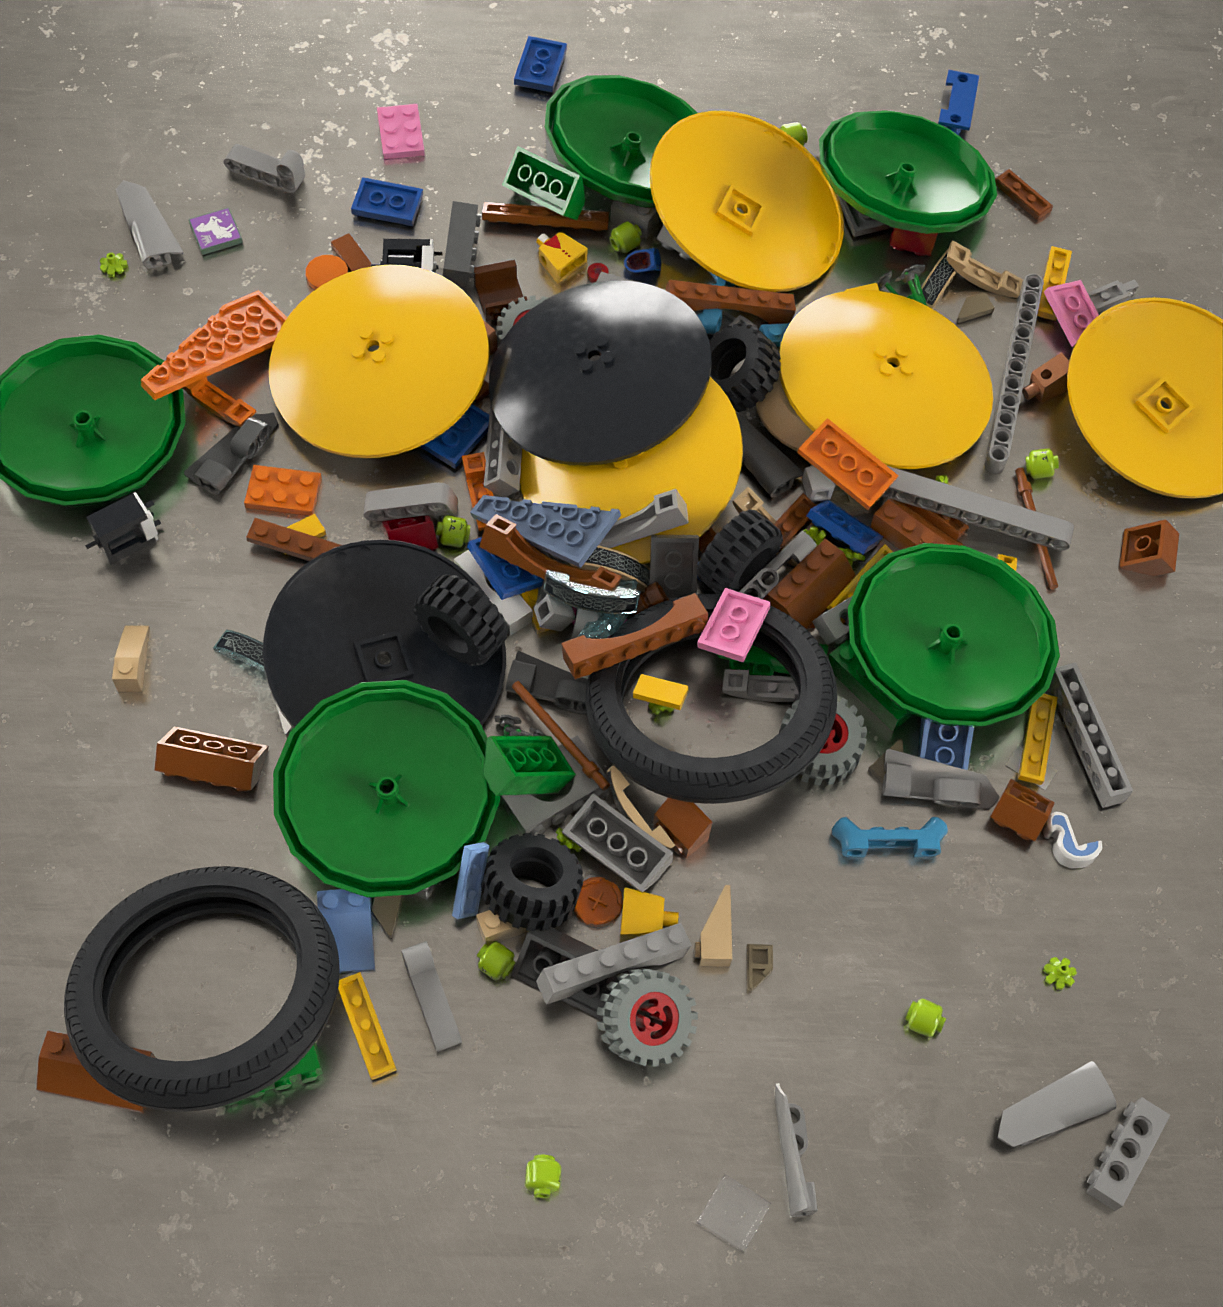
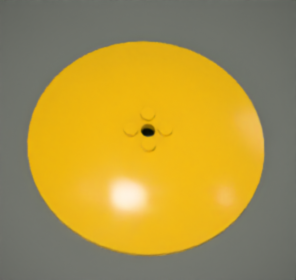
(738, 161)
(1124, 370)
(385, 399)
(902, 414)
(696, 460)

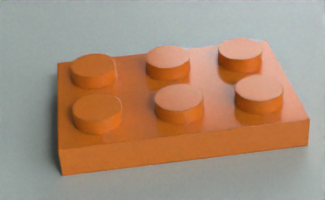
(283, 490)

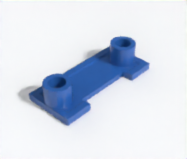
(961, 101)

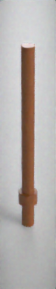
(1025, 490)
(590, 769)

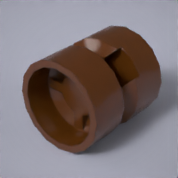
(653, 595)

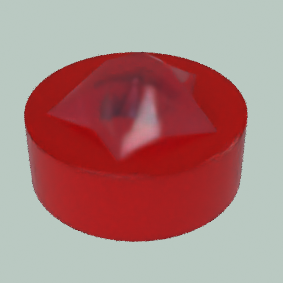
(594, 271)

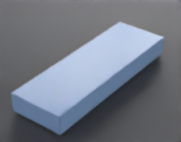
(470, 880)

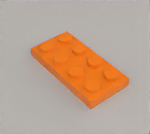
(847, 464)

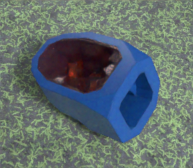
(643, 261)

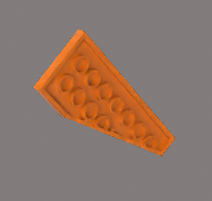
(229, 337)

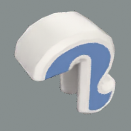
(1065, 844)

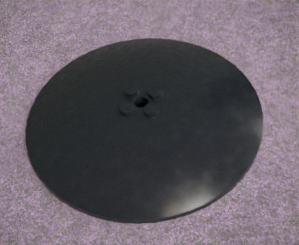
(605, 409)
(352, 609)

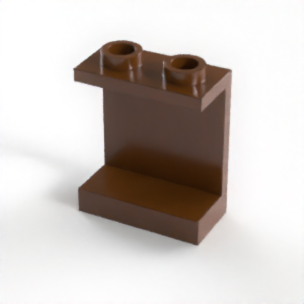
(497, 287)

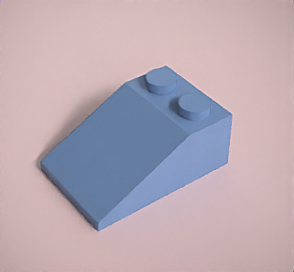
(945, 743)
(352, 928)

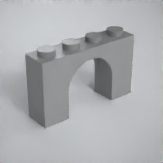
(535, 815)

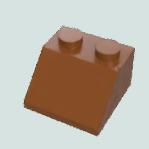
(1150, 548)
(1022, 810)
(683, 824)

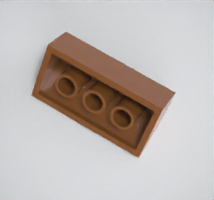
(907, 528)
(812, 584)
(210, 758)
(65, 1076)

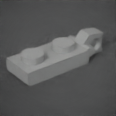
(1112, 294)

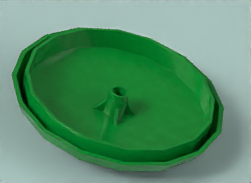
(610, 130)
(906, 171)
(82, 423)
(953, 635)
(372, 742)

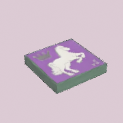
(215, 231)

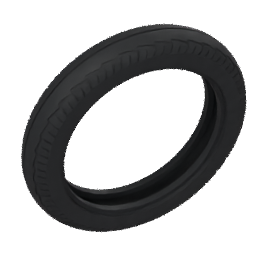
(727, 777)
(230, 1075)

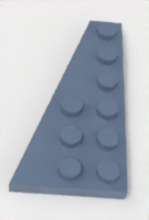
(552, 527)

